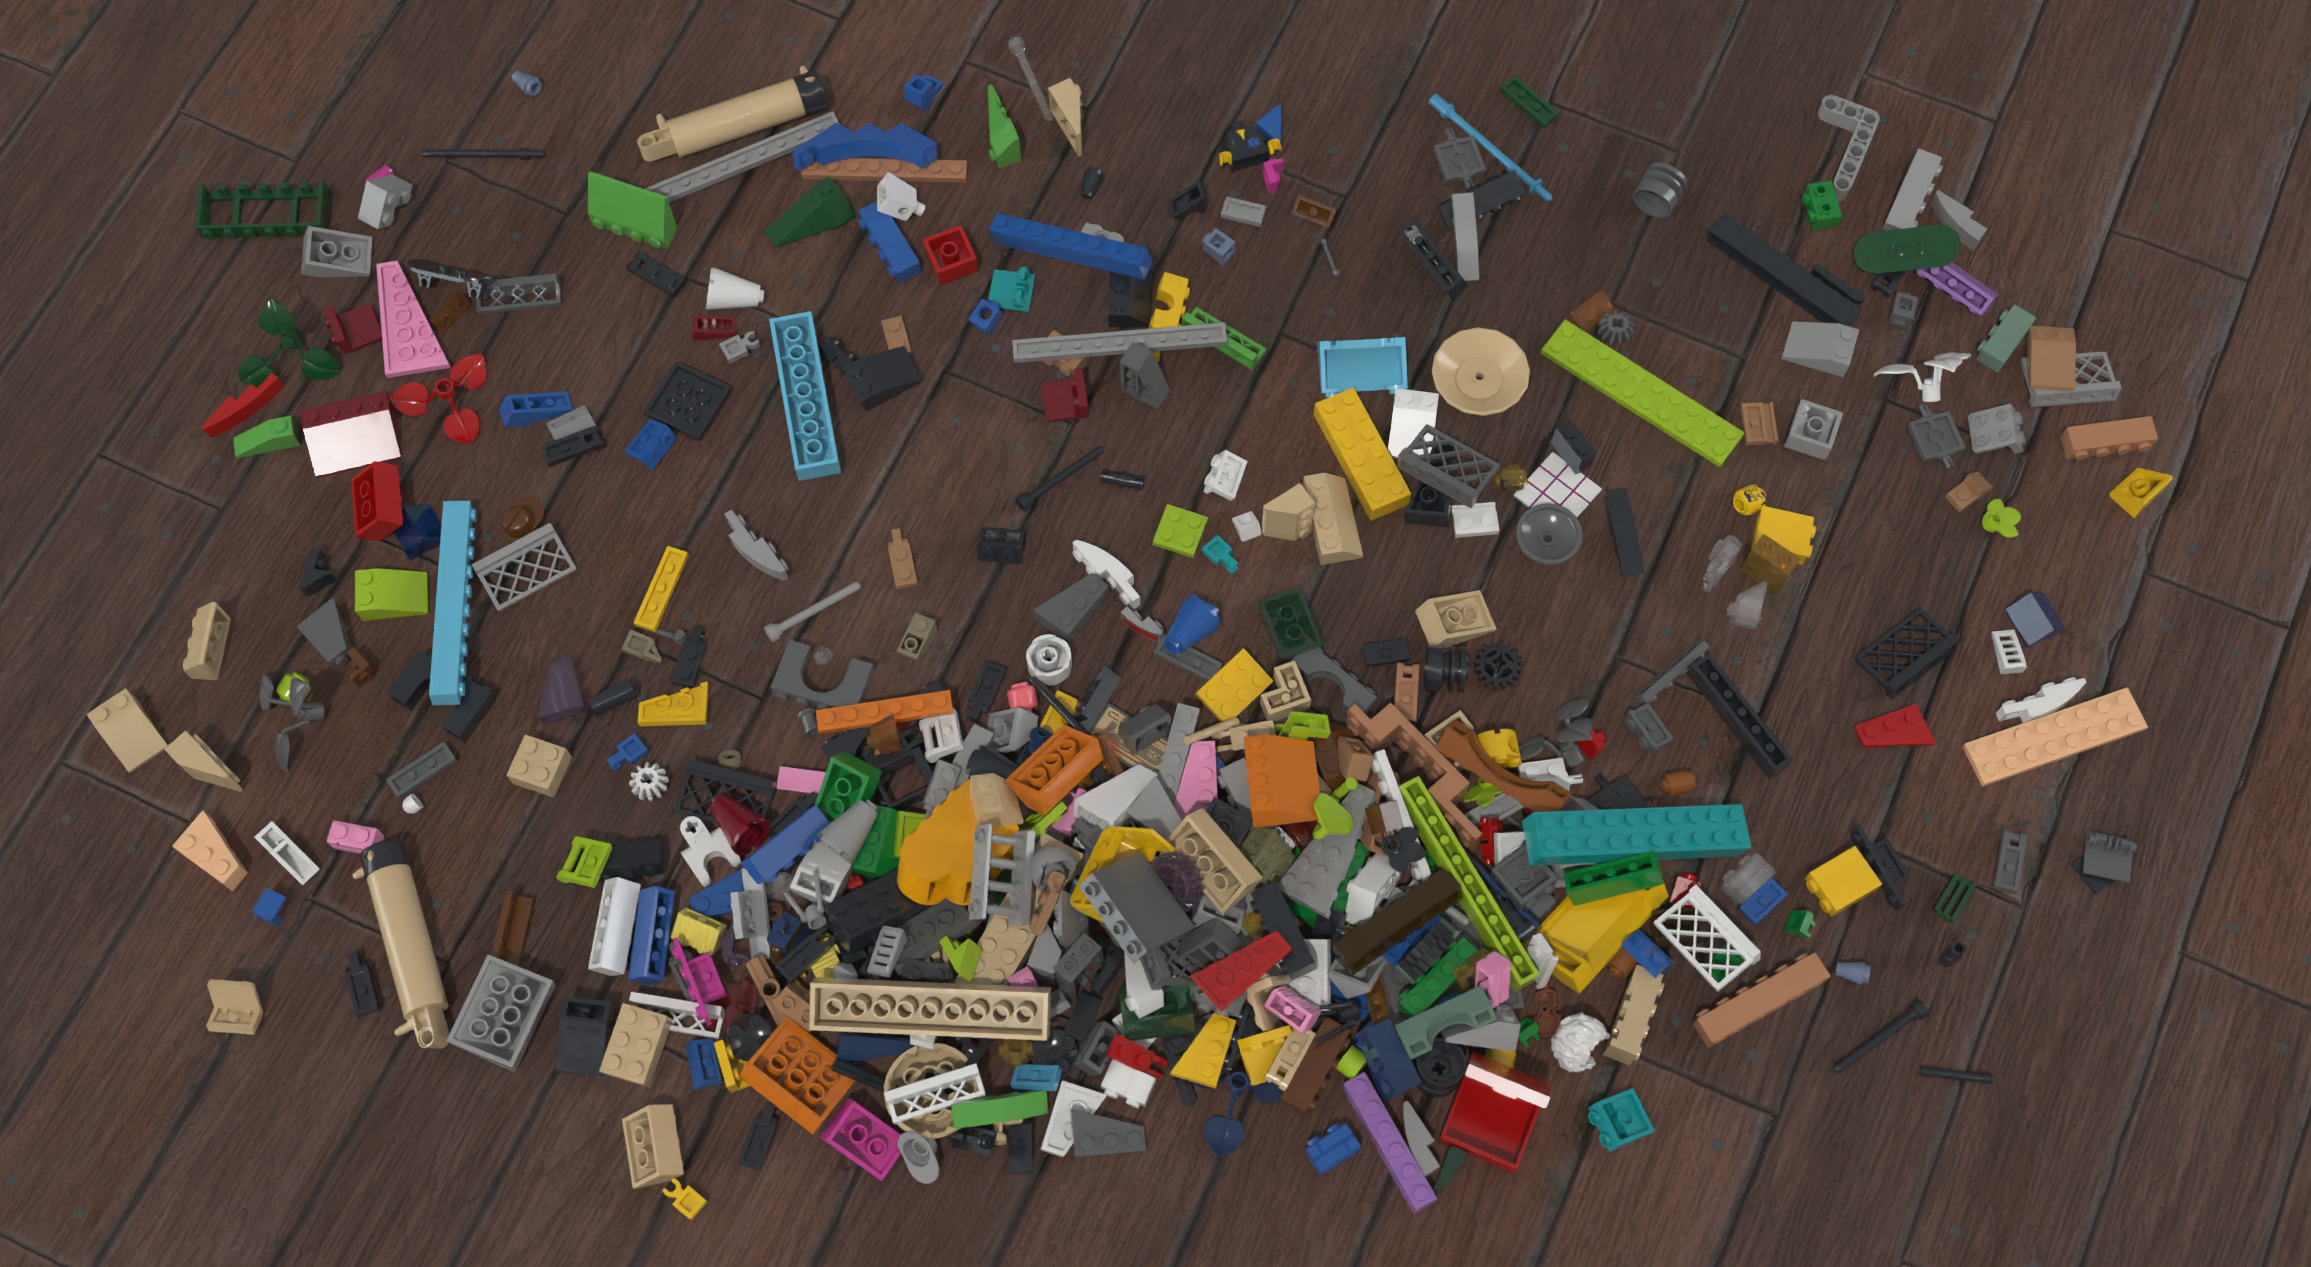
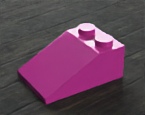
(863, 1138)

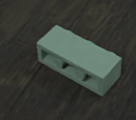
(2005, 337)

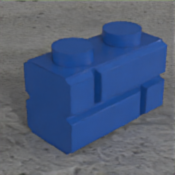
(1332, 1148)

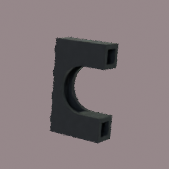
(464, 717)

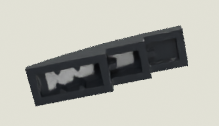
(1624, 532)

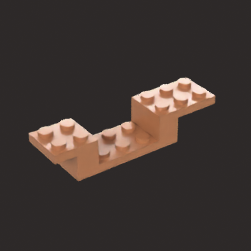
(1449, 784)

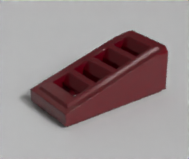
(706, 334)

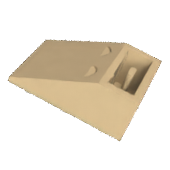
(201, 761)

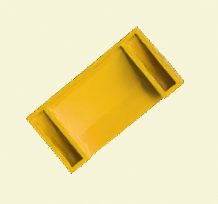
(1593, 932)

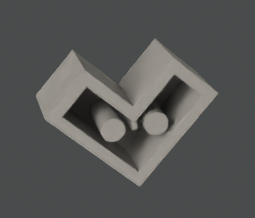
(381, 198)

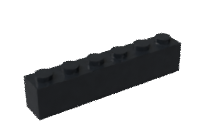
(1739, 716)

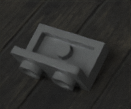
(1648, 727)

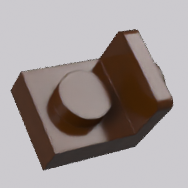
(363, 669)

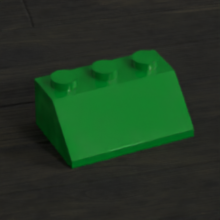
(877, 852)

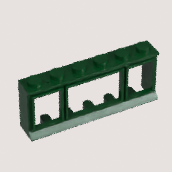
(270, 230)

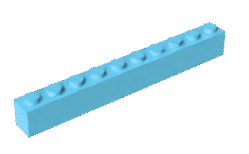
(451, 603)

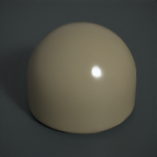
(731, 764)

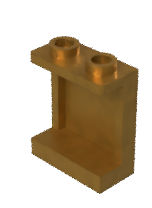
(1770, 563)

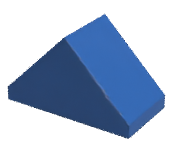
(1271, 124)

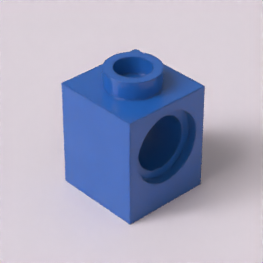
(986, 325)

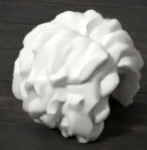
(1575, 1040)

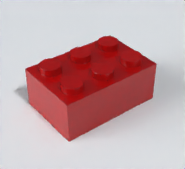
(376, 501)

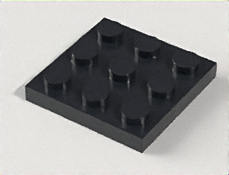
(687, 401)

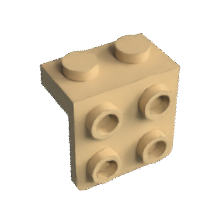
(1259, 994)
(235, 1007)

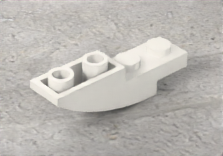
(1109, 568)
(2045, 702)

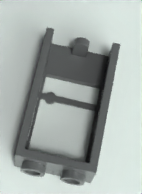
(1071, 966)

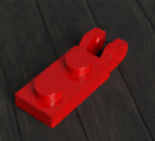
(1134, 1056)

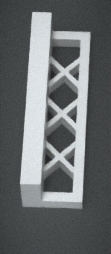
(683, 1008)
(931, 1085)

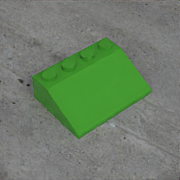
(630, 211)

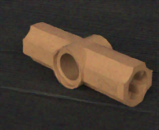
(762, 977)

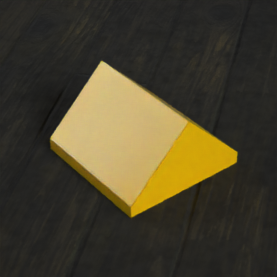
(2139, 490)

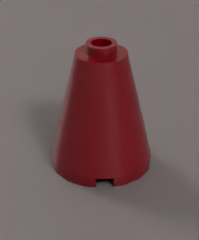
(739, 824)

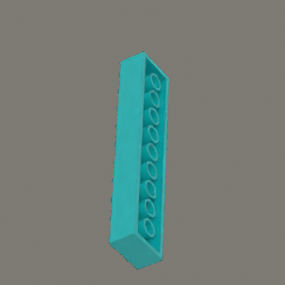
(1622, 833)

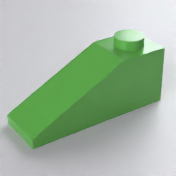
(268, 437)

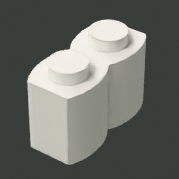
(1128, 1083)

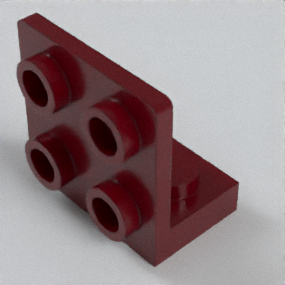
(1065, 398)

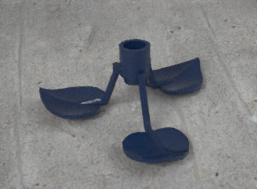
(1226, 1134)

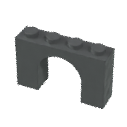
(790, 685)

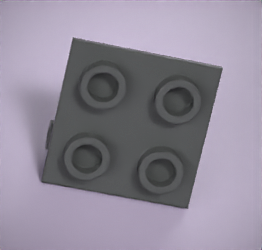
(2108, 856)

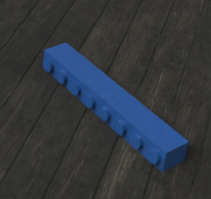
(1071, 246)

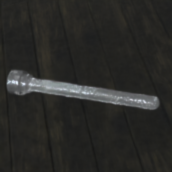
(1017, 47)

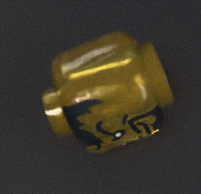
(1511, 478)

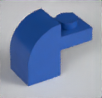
(921, 91)

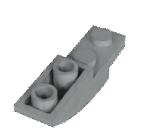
(755, 551)

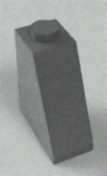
(328, 633)

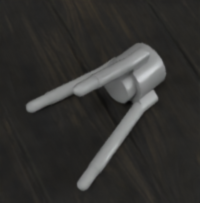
(814, 913)

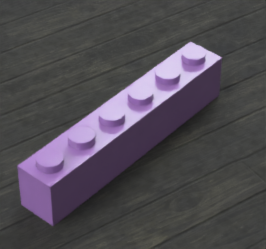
(1389, 1143)

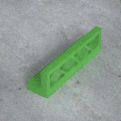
(1233, 349)

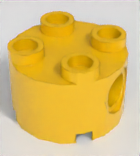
(1501, 747)

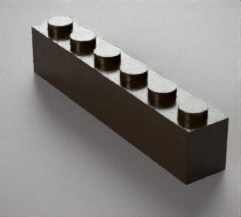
(1397, 921)

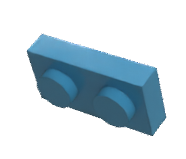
(1036, 1077)

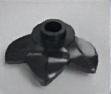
(1406, 850)

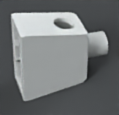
(897, 198)

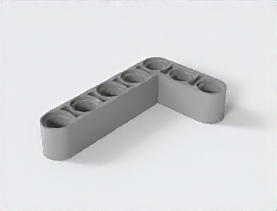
(1863, 124)

